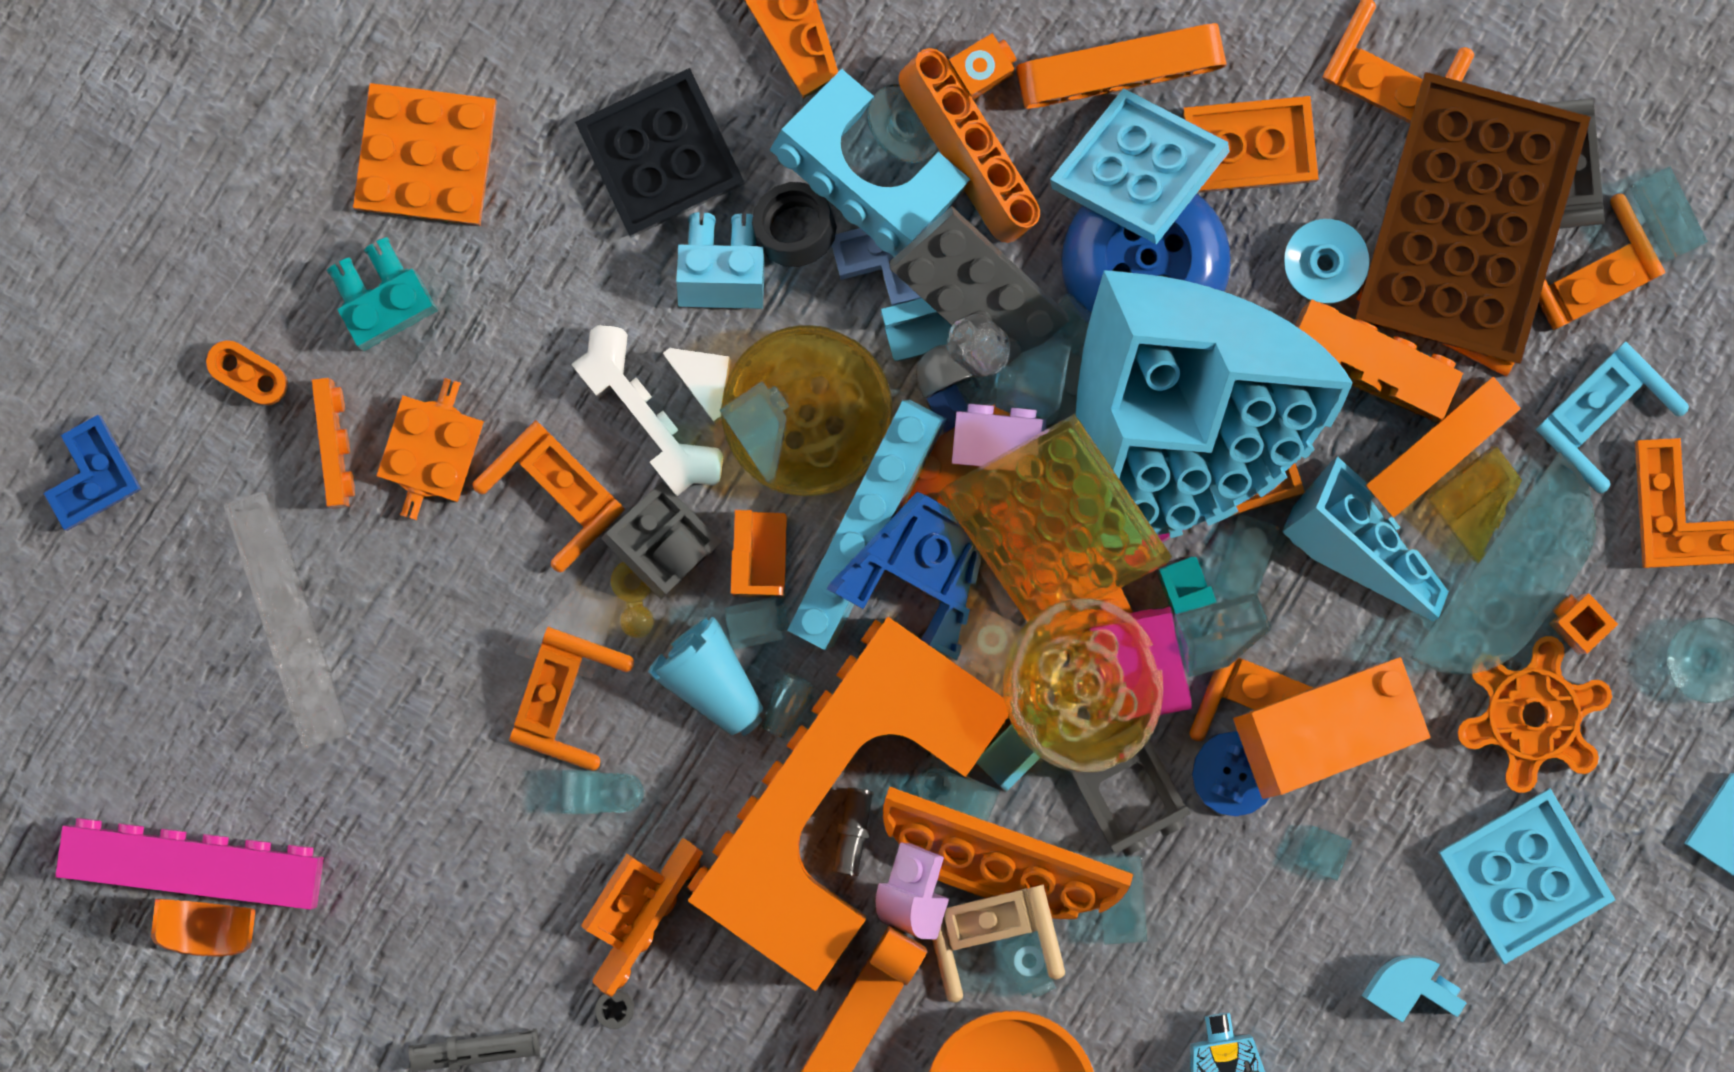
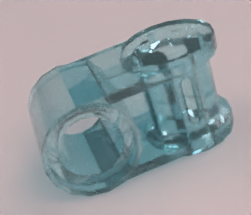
(593, 792)
(961, 793)

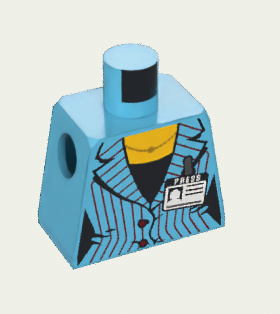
(1223, 1050)

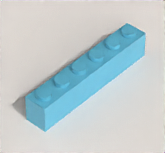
(874, 504)

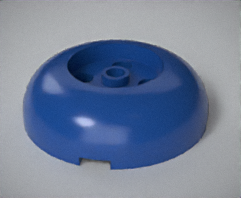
(1099, 245)

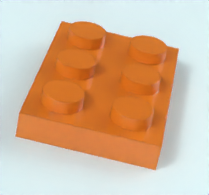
(1267, 142)

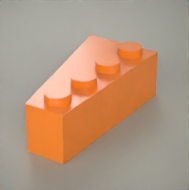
(1383, 364)

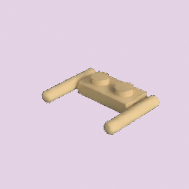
(991, 921)

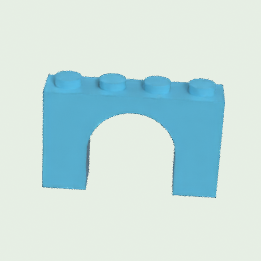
(887, 214)

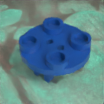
(1226, 792)

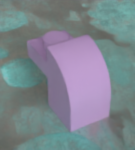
(909, 896)

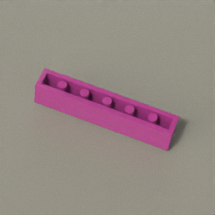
(190, 866)

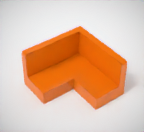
(759, 554)

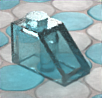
(1035, 378)
(759, 426)
(1219, 633)

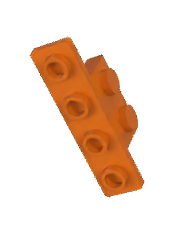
(634, 907)

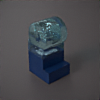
(957, 397)

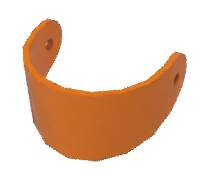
(202, 927)

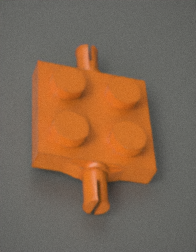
(430, 448)

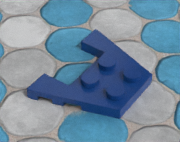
(928, 551)

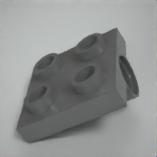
(661, 540)

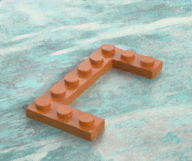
(1663, 525)

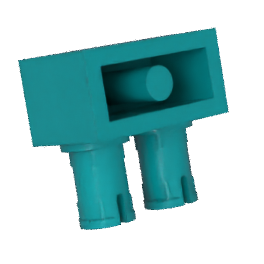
(387, 309)

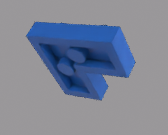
(103, 476)

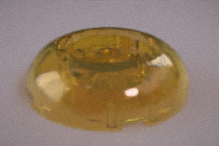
(855, 394)
(1119, 717)

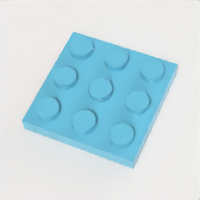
(1139, 165)
(1526, 876)

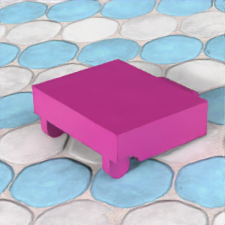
(1166, 652)

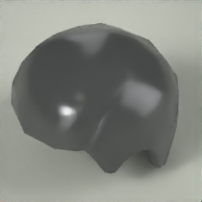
(938, 371)

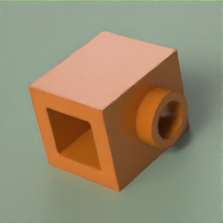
(1582, 622)

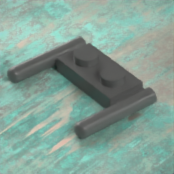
(1585, 196)

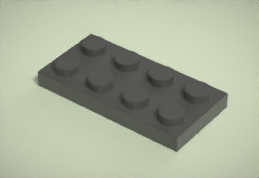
(967, 275)

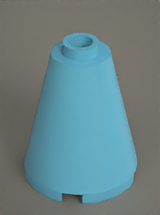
(710, 678)

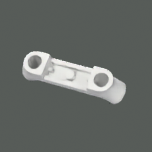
(603, 370)

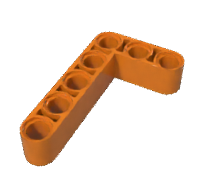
(867, 1003)

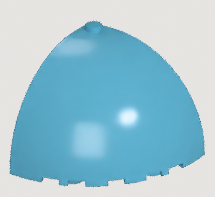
(1199, 396)

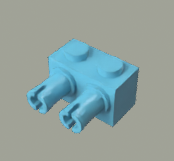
(720, 274)

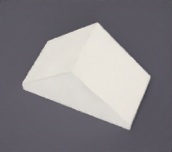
(703, 375)

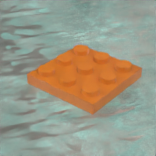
(425, 154)

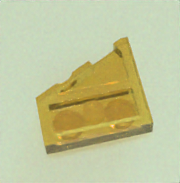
(1476, 500)

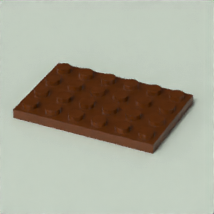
(1472, 218)

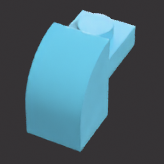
(1402, 982)

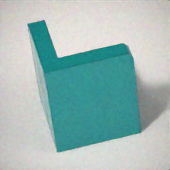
(1185, 586)

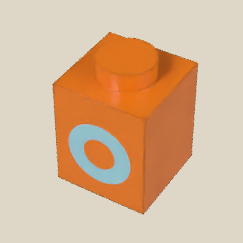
(984, 65)

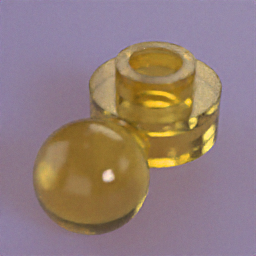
(636, 619)

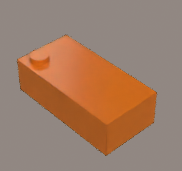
(1331, 728)

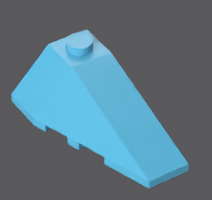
(1350, 535)

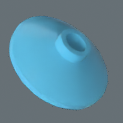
(1335, 241)

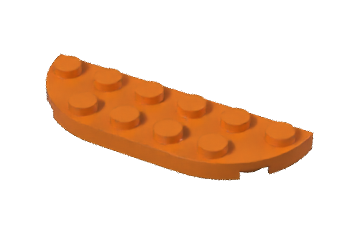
(1001, 861)

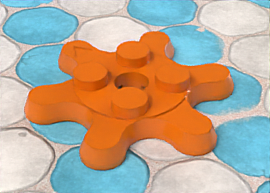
(1564, 710)

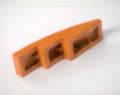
(1442, 447)

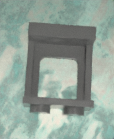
(1130, 843)

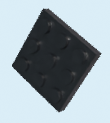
(660, 152)

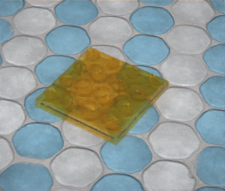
(1055, 521)

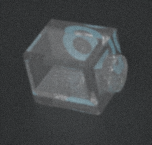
(989, 643)

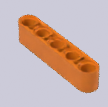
(1121, 66)
(963, 126)

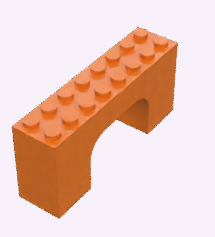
(759, 877)

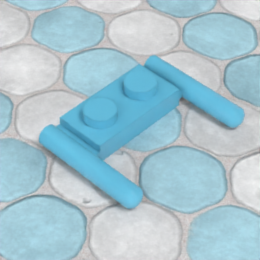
(1596, 401)

